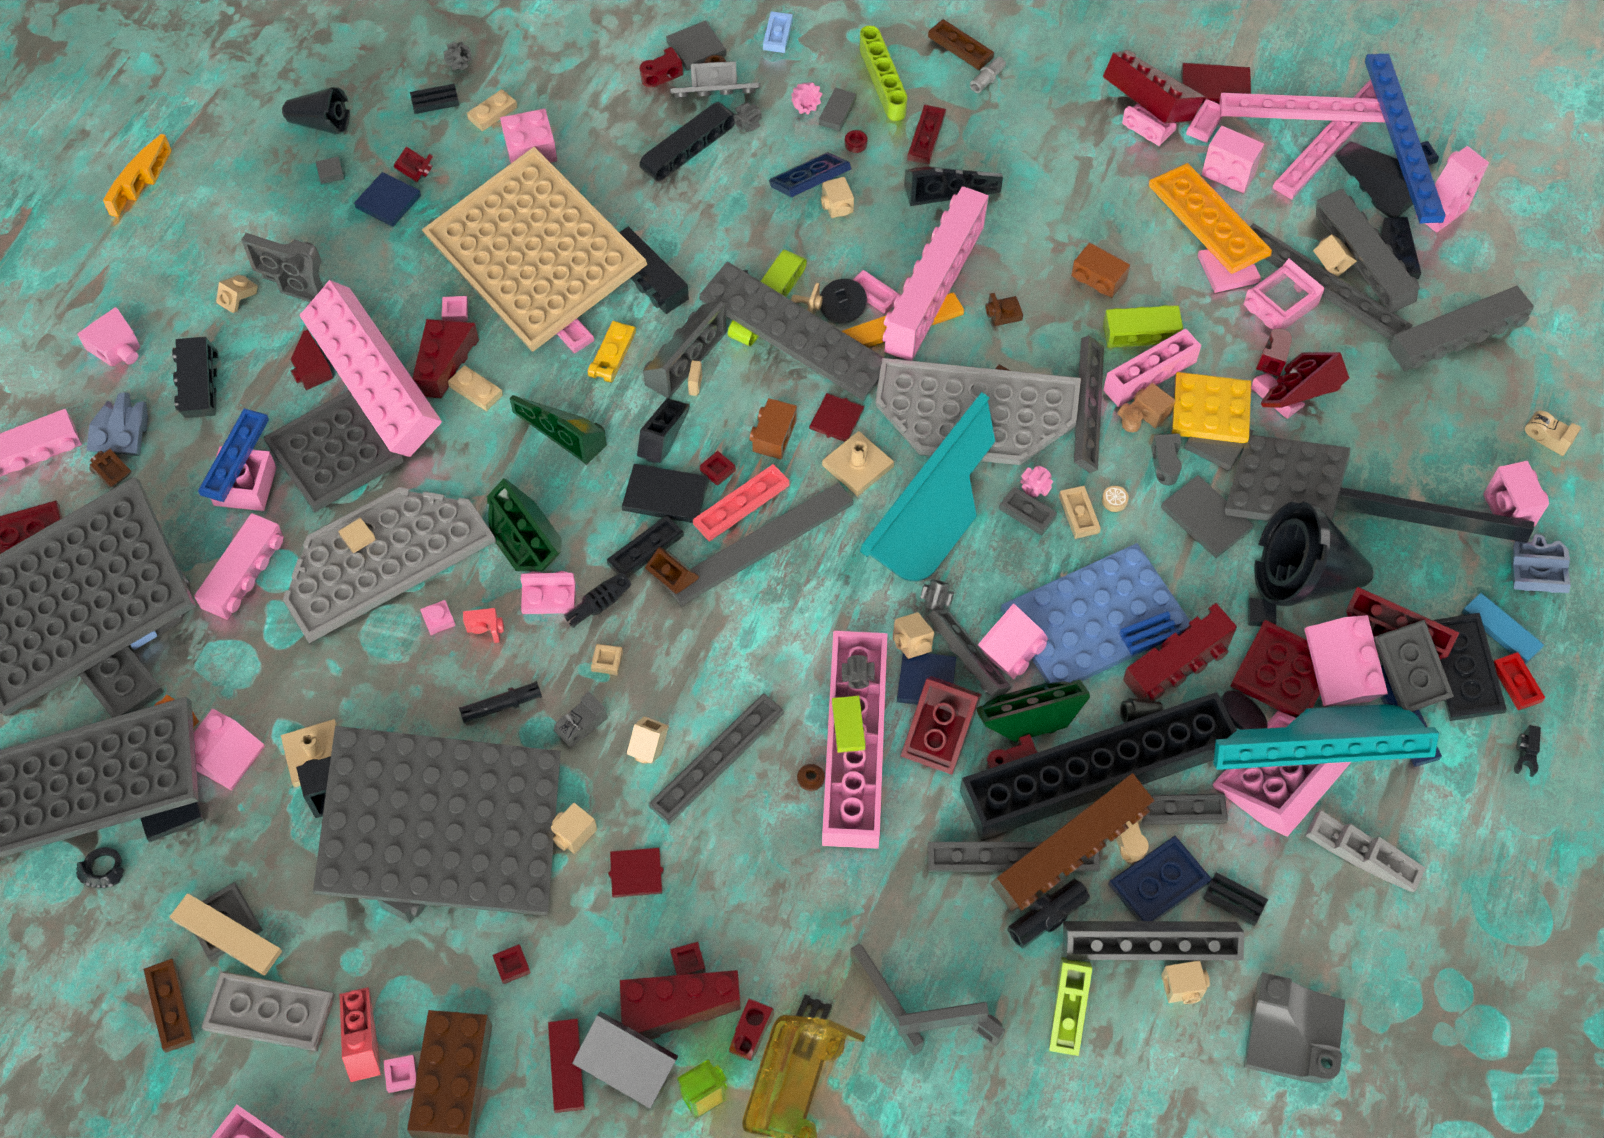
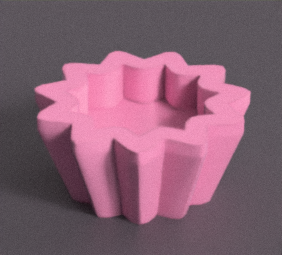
(806, 97)

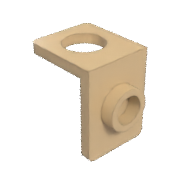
(814, 302)

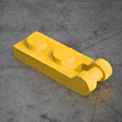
(612, 351)

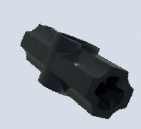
(1048, 913)

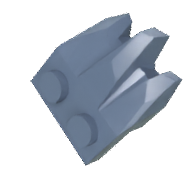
(118, 427)
(1541, 566)

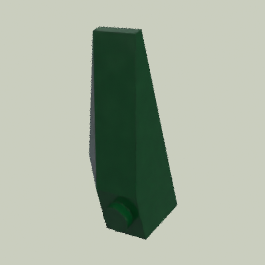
(567, 430)

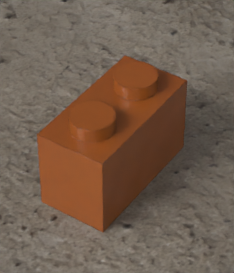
(1100, 270)
(774, 428)

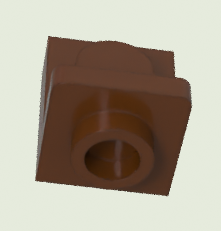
(1003, 310)
(109, 468)

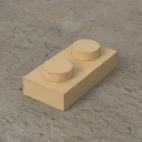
(491, 110)
(475, 388)
(1079, 512)

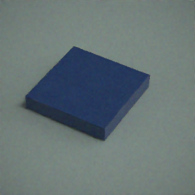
(387, 199)
(918, 669)

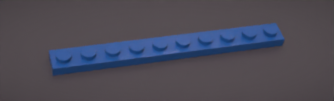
(1405, 139)

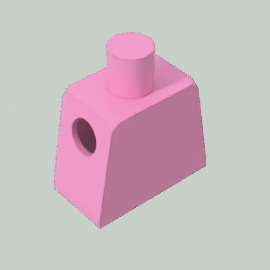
(111, 339)

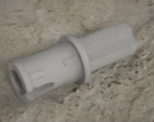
(987, 75)

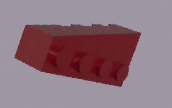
(1152, 88)
(1181, 655)
(676, 1001)

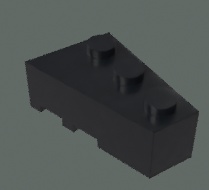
(195, 377)

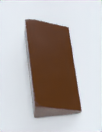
(671, 570)

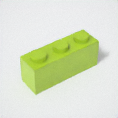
(1141, 325)

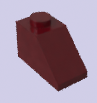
(309, 363)

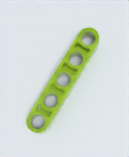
(883, 73)
(781, 278)

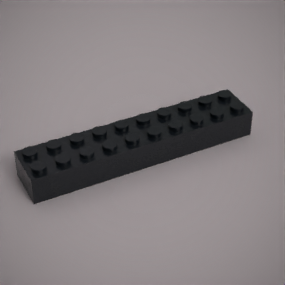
(1094, 765)

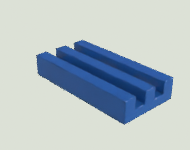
(1145, 624)

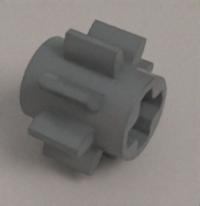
(457, 55)
(747, 117)
(937, 594)
(858, 672)

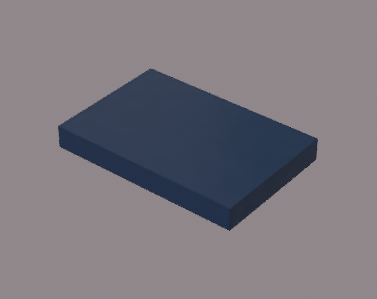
(809, 174)
(1160, 881)

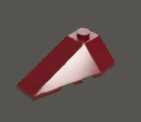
(1307, 377)

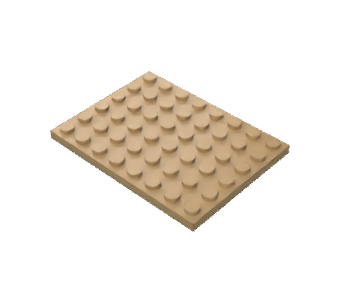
(534, 248)

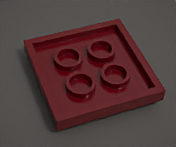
(1278, 671)

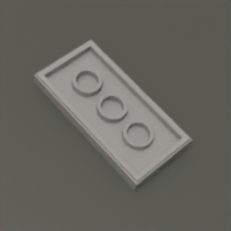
(268, 1011)

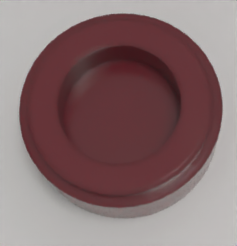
(856, 141)

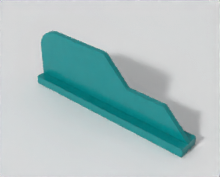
(936, 503)
(1331, 737)

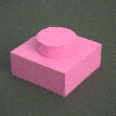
(455, 308)
(437, 617)
(400, 1073)

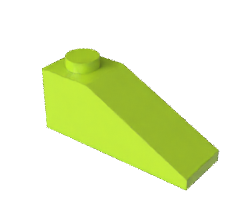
(1070, 1006)

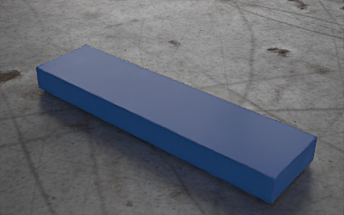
(233, 455)

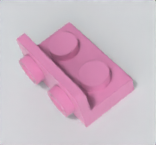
(548, 592)

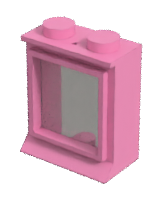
(1284, 296)

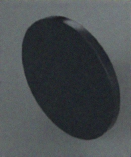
(843, 301)
(1243, 711)

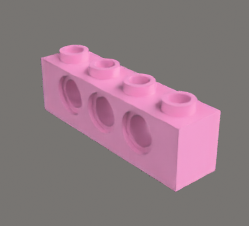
(1152, 367)

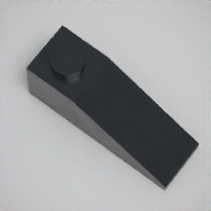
(661, 430)

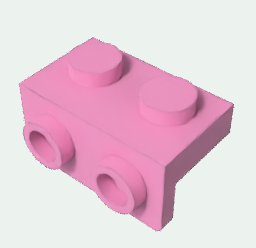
(1147, 124)

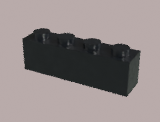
(657, 279)

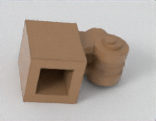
(1150, 405)

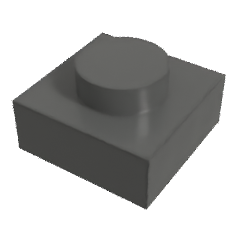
(990, 1030)

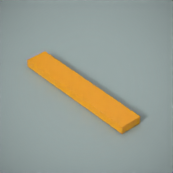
(872, 332)

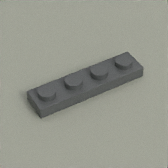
(963, 645)

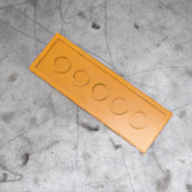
(1210, 218)

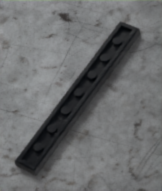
(1435, 515)

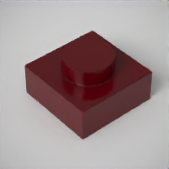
(717, 468)
(688, 959)
(511, 964)

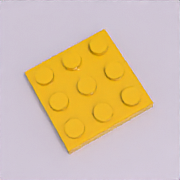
(1211, 407)

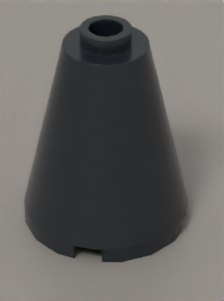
(319, 110)

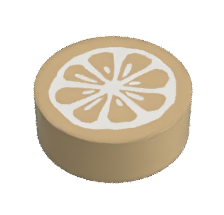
(1115, 498)

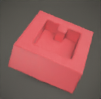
(483, 620)

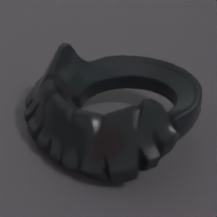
(110, 879)

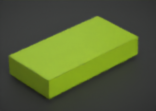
(848, 724)

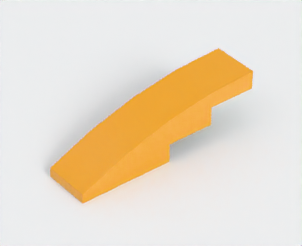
(140, 170)

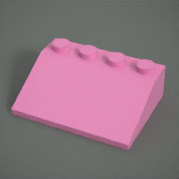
(1279, 794)

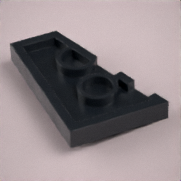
(1398, 235)

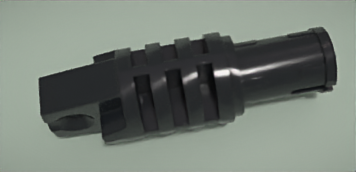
(599, 599)

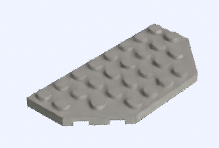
(931, 398)
(413, 542)

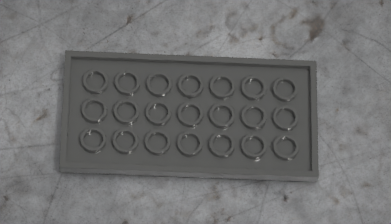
(97, 776)

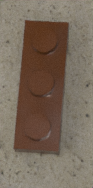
(961, 44)
(169, 1005)

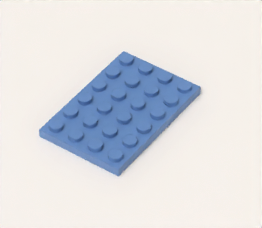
(1088, 610)

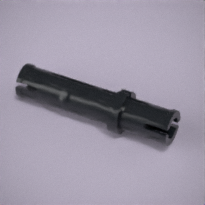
(500, 702)

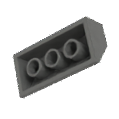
(688, 344)

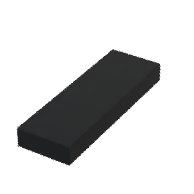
(642, 548)

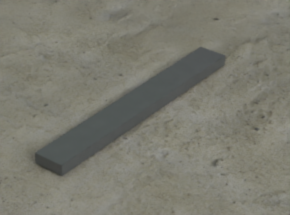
(1336, 289)
(765, 541)

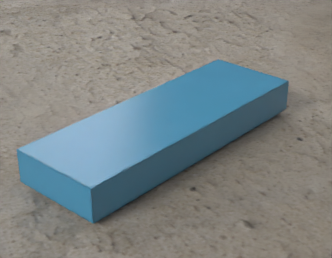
(1504, 628)

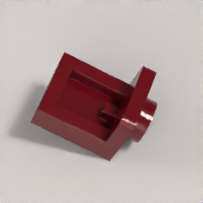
(413, 164)

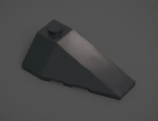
(939, 184)

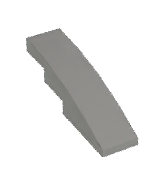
(1365, 852)

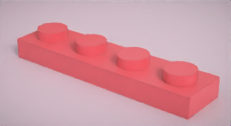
(741, 502)

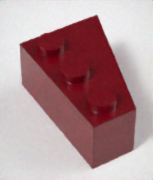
(441, 353)

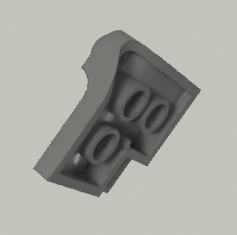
(289, 265)
(1294, 1031)

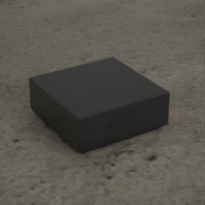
(1259, 611)

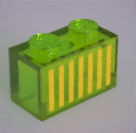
(702, 1088)

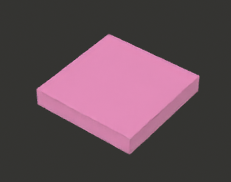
(1221, 278)

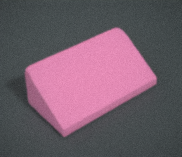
(1263, 384)

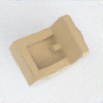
(233, 290)

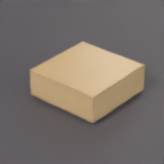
(695, 378)
(356, 535)
(607, 659)

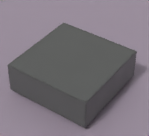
(329, 170)

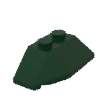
(521, 529)
(1034, 709)

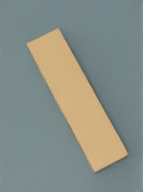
(226, 934)

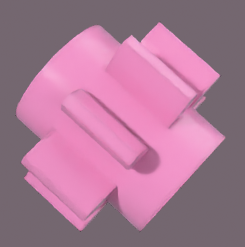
(1036, 481)

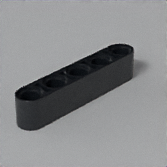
(687, 141)

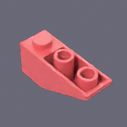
(359, 1035)

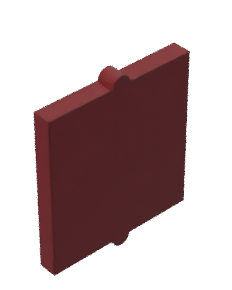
(836, 417)
(636, 872)

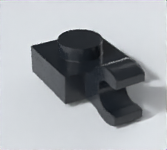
(1529, 747)

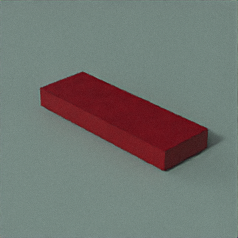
(926, 134)
(566, 1077)

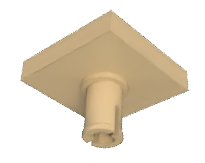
(858, 463)
(307, 744)

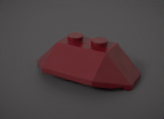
(1389, 616)

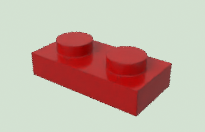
(1518, 681)

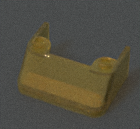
(791, 1074)

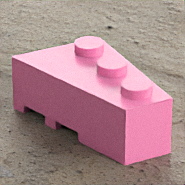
(1459, 184)

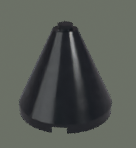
(1307, 557)

